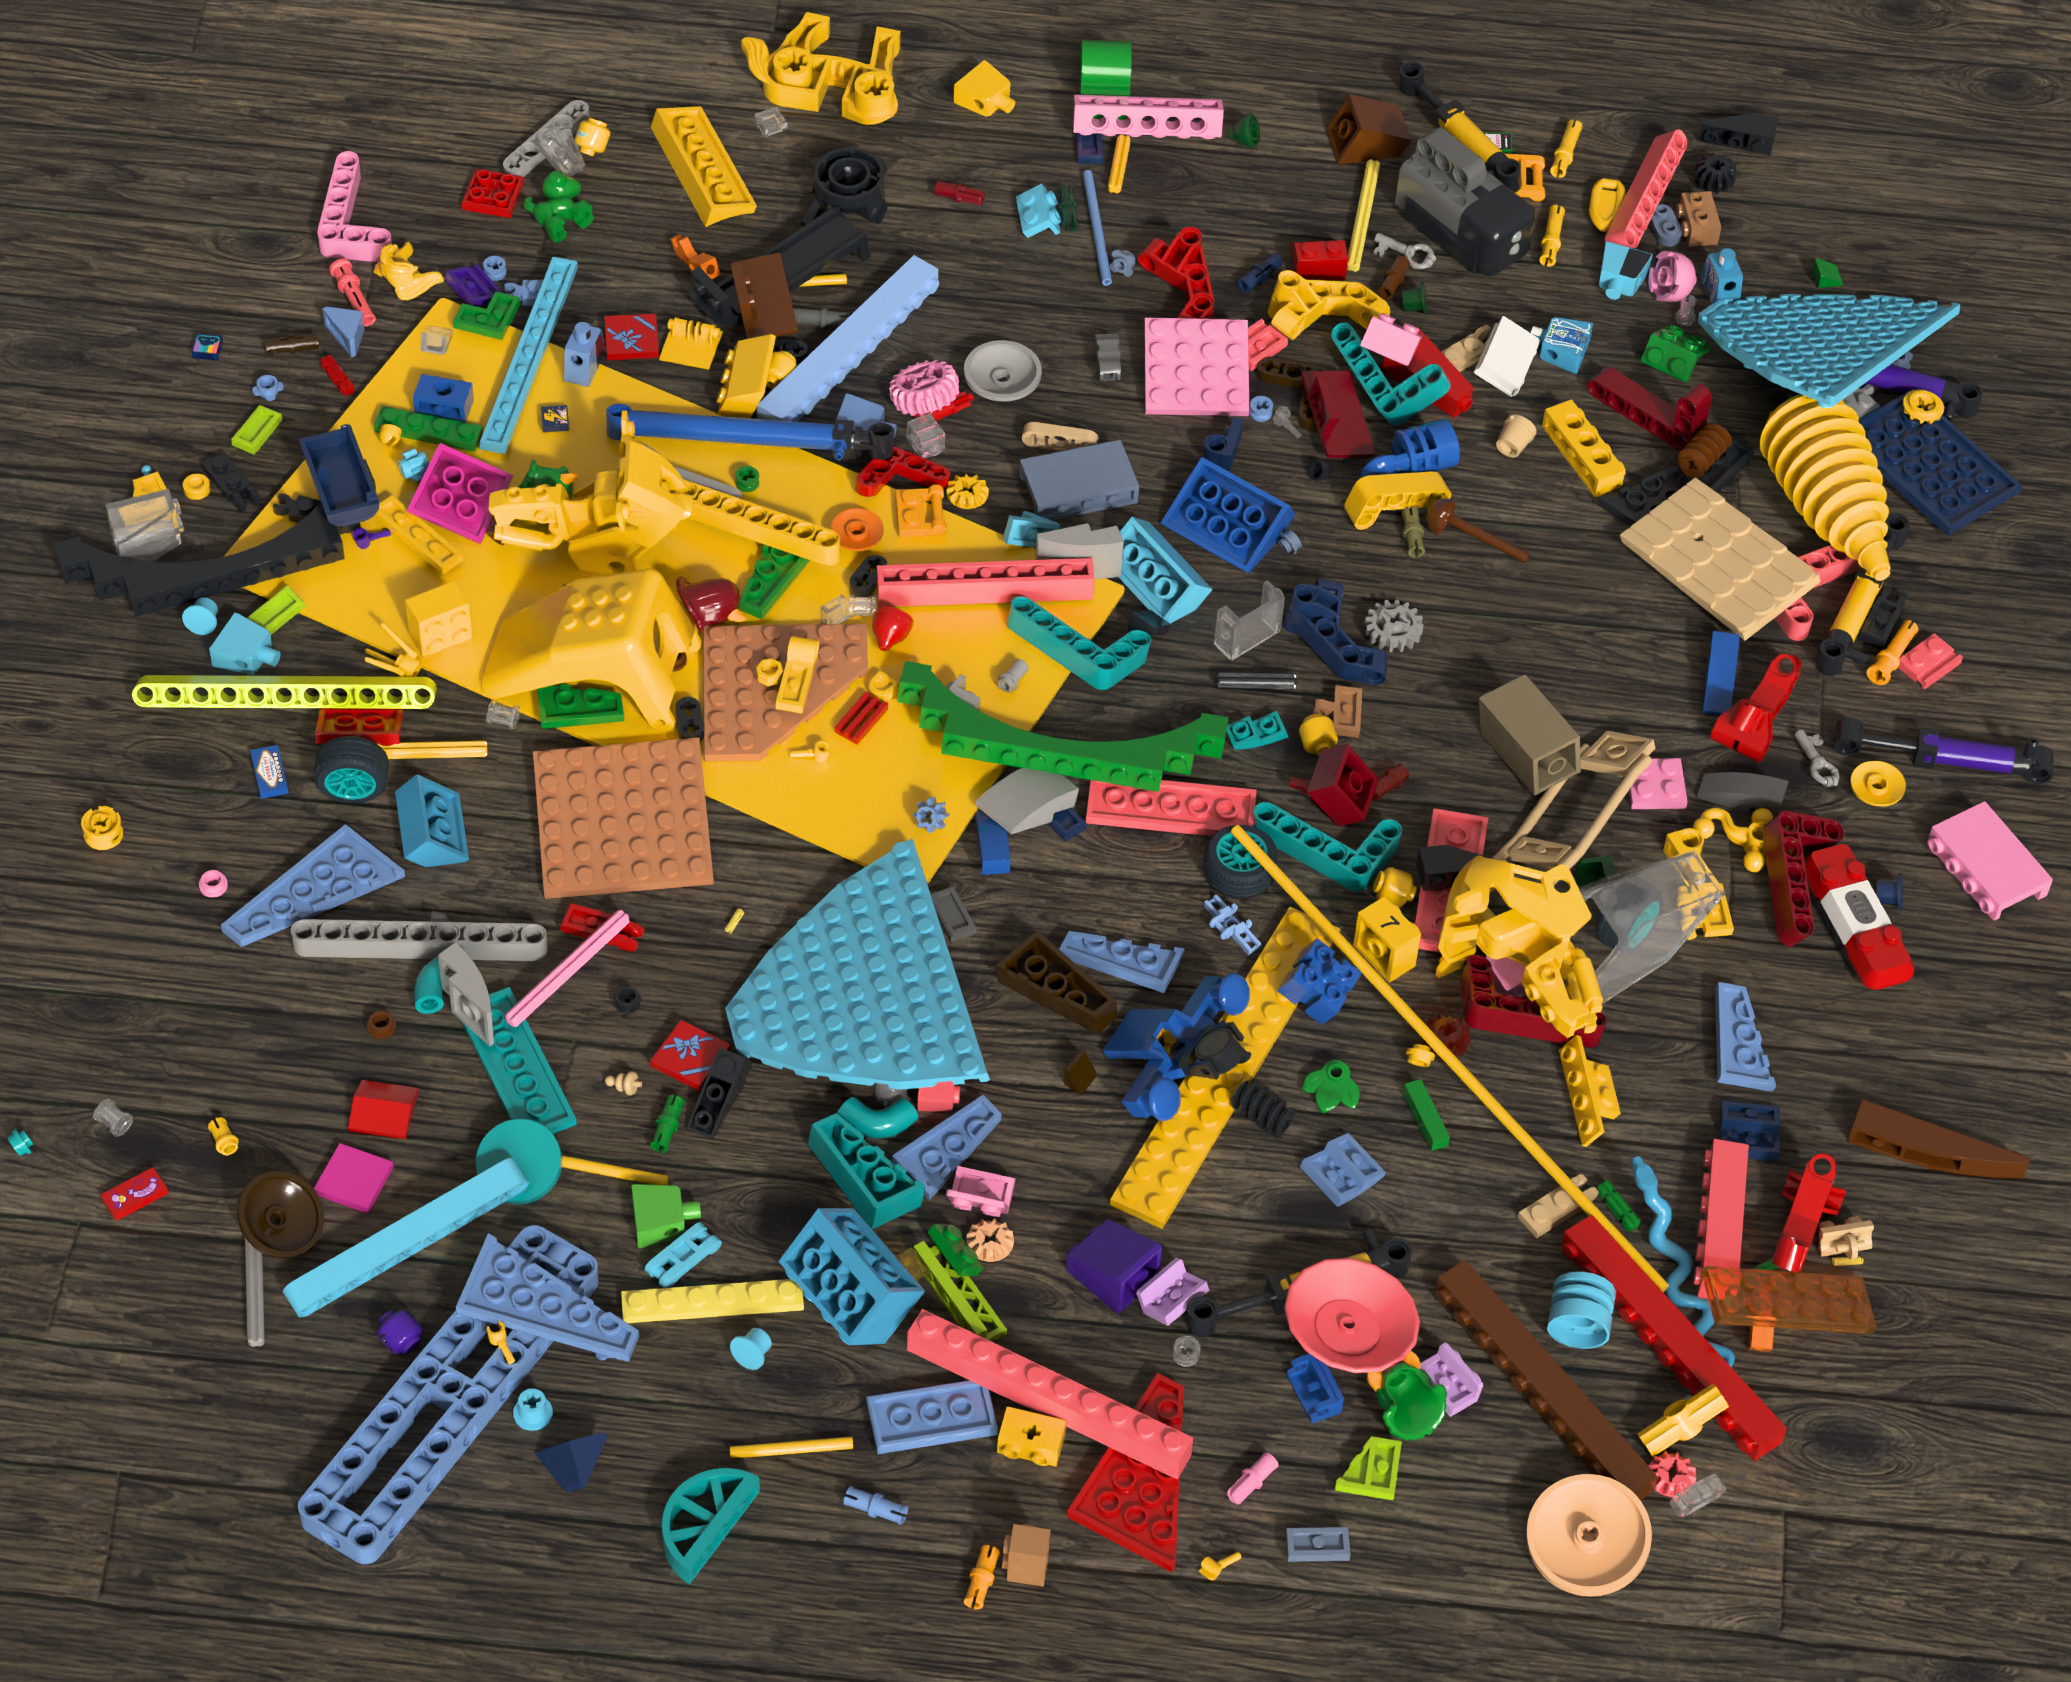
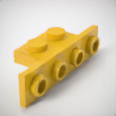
(1589, 1090)

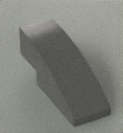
(1743, 791)

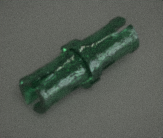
(1068, 208)

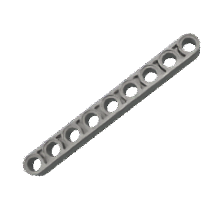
(374, 940)

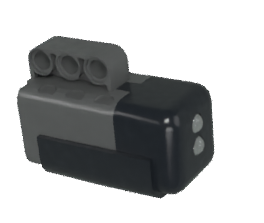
(1463, 205)

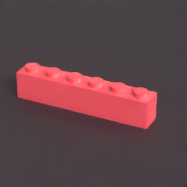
(1721, 1208)

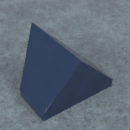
(573, 1460)

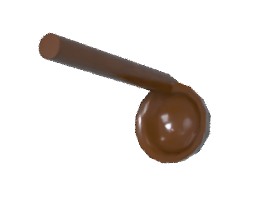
(1441, 514)

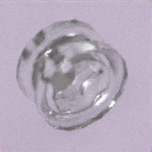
(1186, 1360)

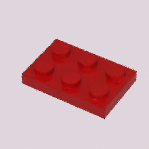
(374, 724)

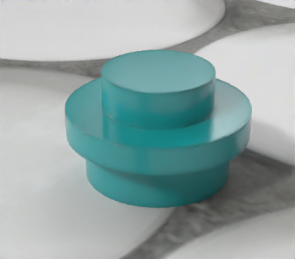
(20, 1142)

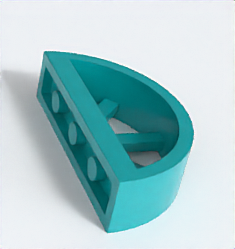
(710, 1536)

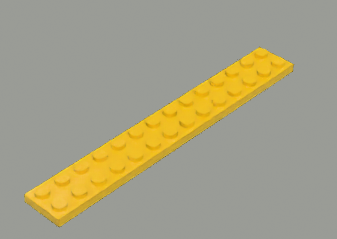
(1182, 1143)

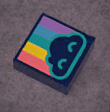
(207, 346)

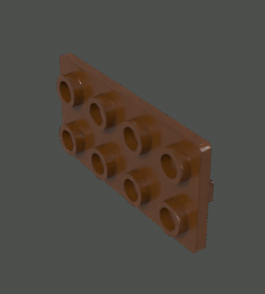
(764, 296)

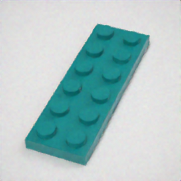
(521, 1070)

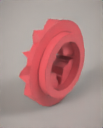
(1684, 1469)

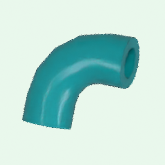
(428, 989)
(879, 1123)

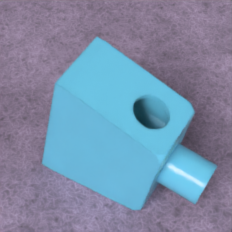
(243, 647)

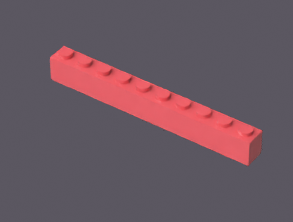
(1050, 1394)

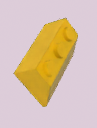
(745, 376)

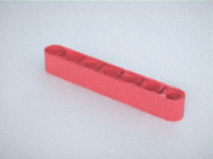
(1647, 189)

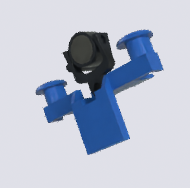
(1200, 1046)

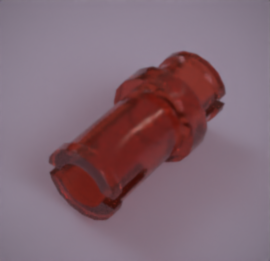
(1391, 780)

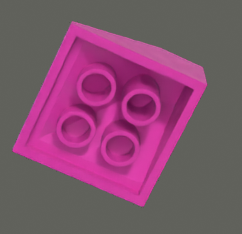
(458, 493)

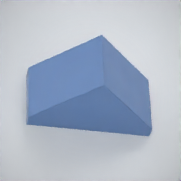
(345, 327)

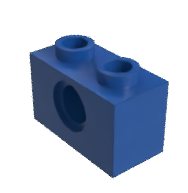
(443, 397)

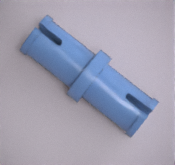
(876, 1505)

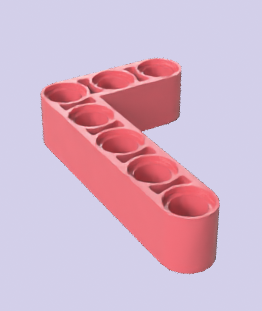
(1829, 565)

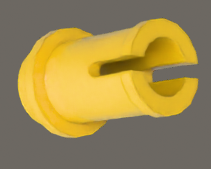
(225, 1141)

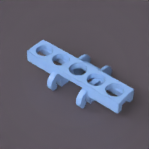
(1235, 930)

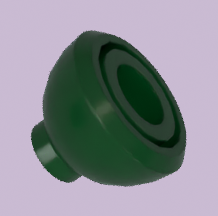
(1246, 131)

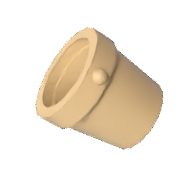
(1515, 435)

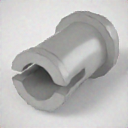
(1009, 680)

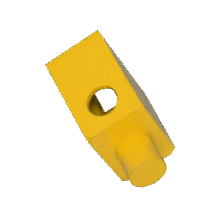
(984, 91)

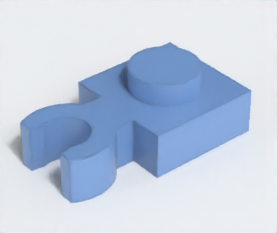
(527, 292)

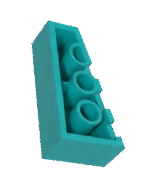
(863, 1172)

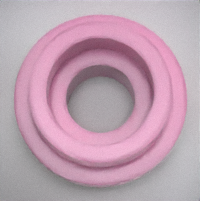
(215, 878)

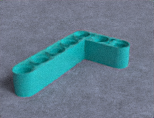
(1400, 397)
(1074, 651)
(1325, 854)

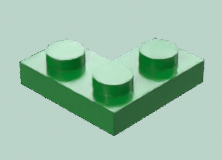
(491, 321)

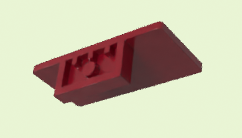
(1338, 414)

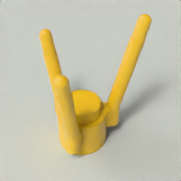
(405, 665)

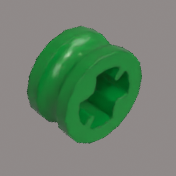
(753, 479)

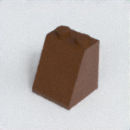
(1367, 130)

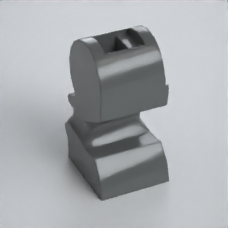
(1108, 357)

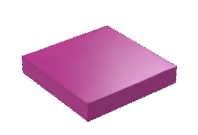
(353, 1178)

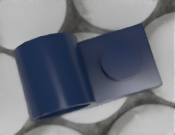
(1223, 448)

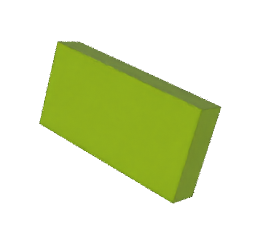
(256, 429)
(278, 610)

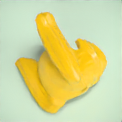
(402, 274)

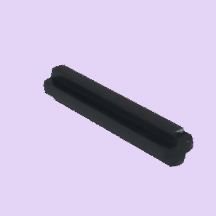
(1256, 680)

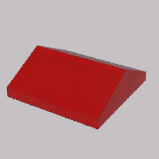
(382, 1109)

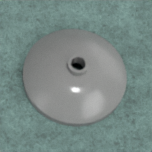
(1002, 370)

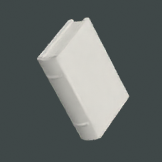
(1507, 356)

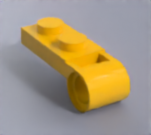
(797, 674)

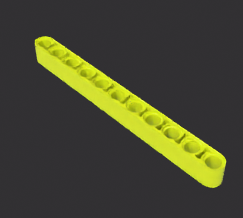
(273, 699)

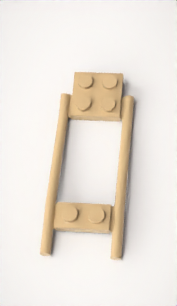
(1611, 754)

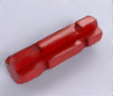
(337, 375)

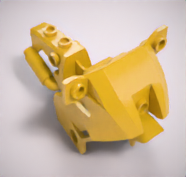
(597, 515)
(1531, 933)

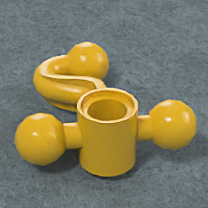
(1749, 838)

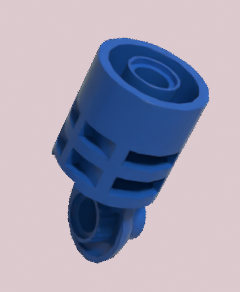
(1418, 449)

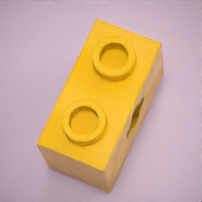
(1021, 1426)

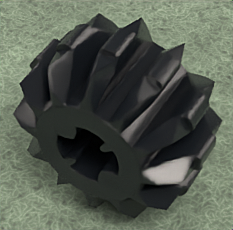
(1715, 173)

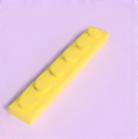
(711, 1300)

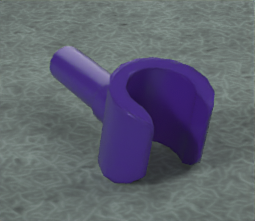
(363, 538)

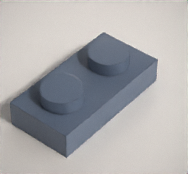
(1317, 1544)

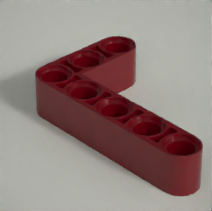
(1669, 423)
(1784, 845)
(1510, 1014)

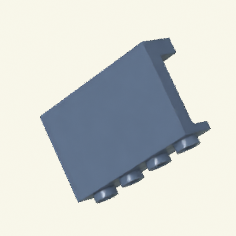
(1080, 480)

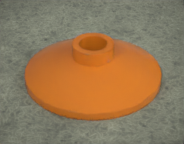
(858, 529)

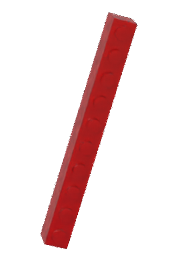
(1674, 1337)

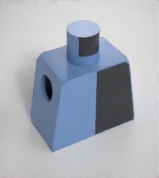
(587, 345)

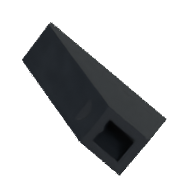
(1744, 132)
(1441, 865)
(719, 1092)

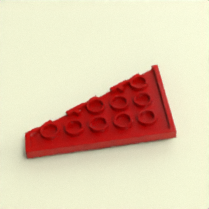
(1132, 1500)

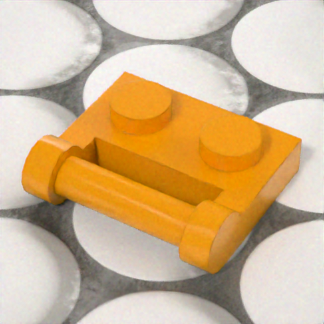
(1537, 164)
(911, 512)

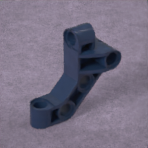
(1316, 617)

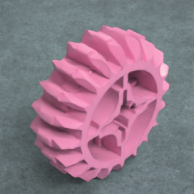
(924, 387)

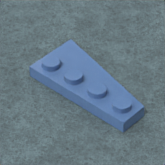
(1134, 963)
(1738, 1042)
(939, 1151)

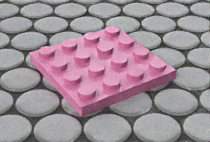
(1196, 367)

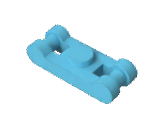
(682, 1255)

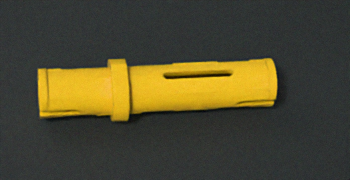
(1564, 154)
(1551, 243)

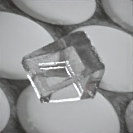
(436, 339)

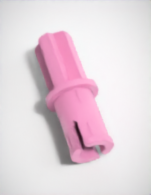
(1252, 1478)

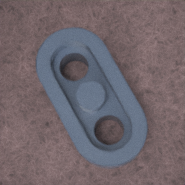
(1665, 226)

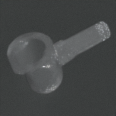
(1281, 418)

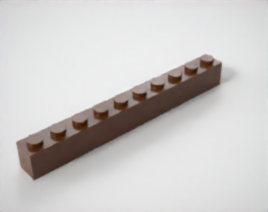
(1542, 1380)

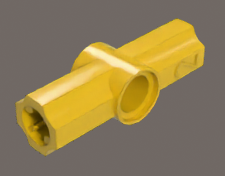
(1683, 1420)

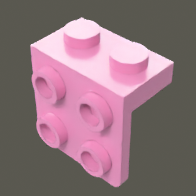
(982, 1190)

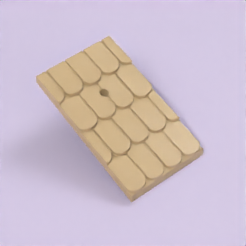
(1720, 558)

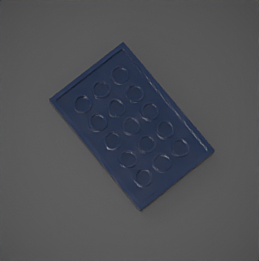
(1936, 467)

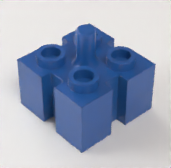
(1319, 981)

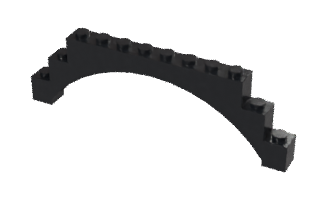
(166, 585)

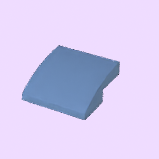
(1342, 1169)

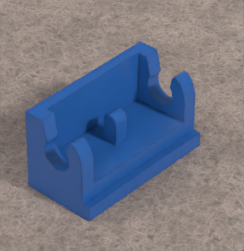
(1315, 1388)

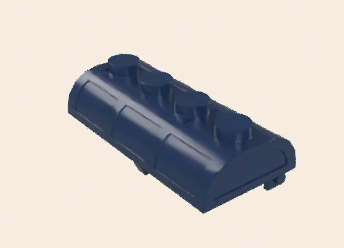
(340, 476)

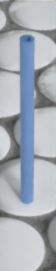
(1097, 228)

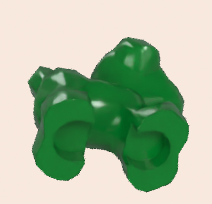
(551, 214)

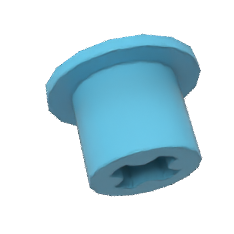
(201, 616)
(750, 1349)
(532, 1410)

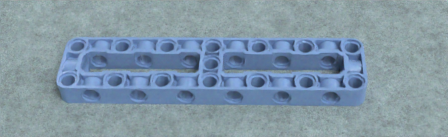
(453, 1431)

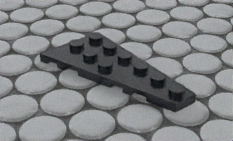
(1636, 502)

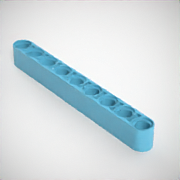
(405, 1237)

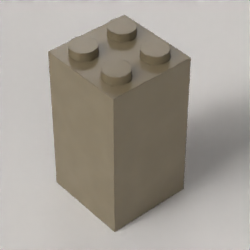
(1530, 734)

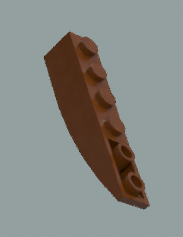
(1930, 1145)

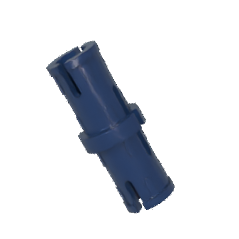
(1269, 265)

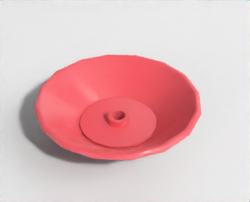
(1353, 1296)

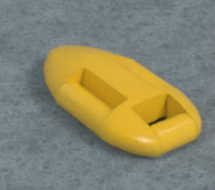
(1605, 203)

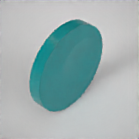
(533, 1151)

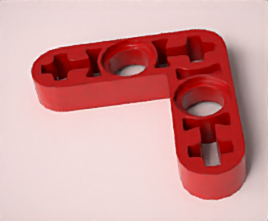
(900, 463)

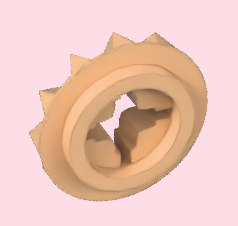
(992, 1250)

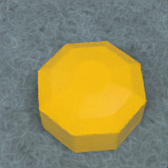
(769, 672)

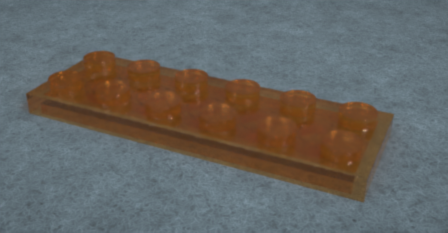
(1788, 1300)

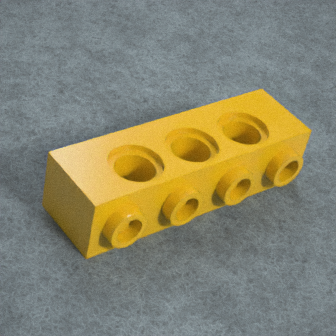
(1583, 448)

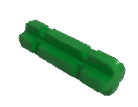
(1618, 1206)

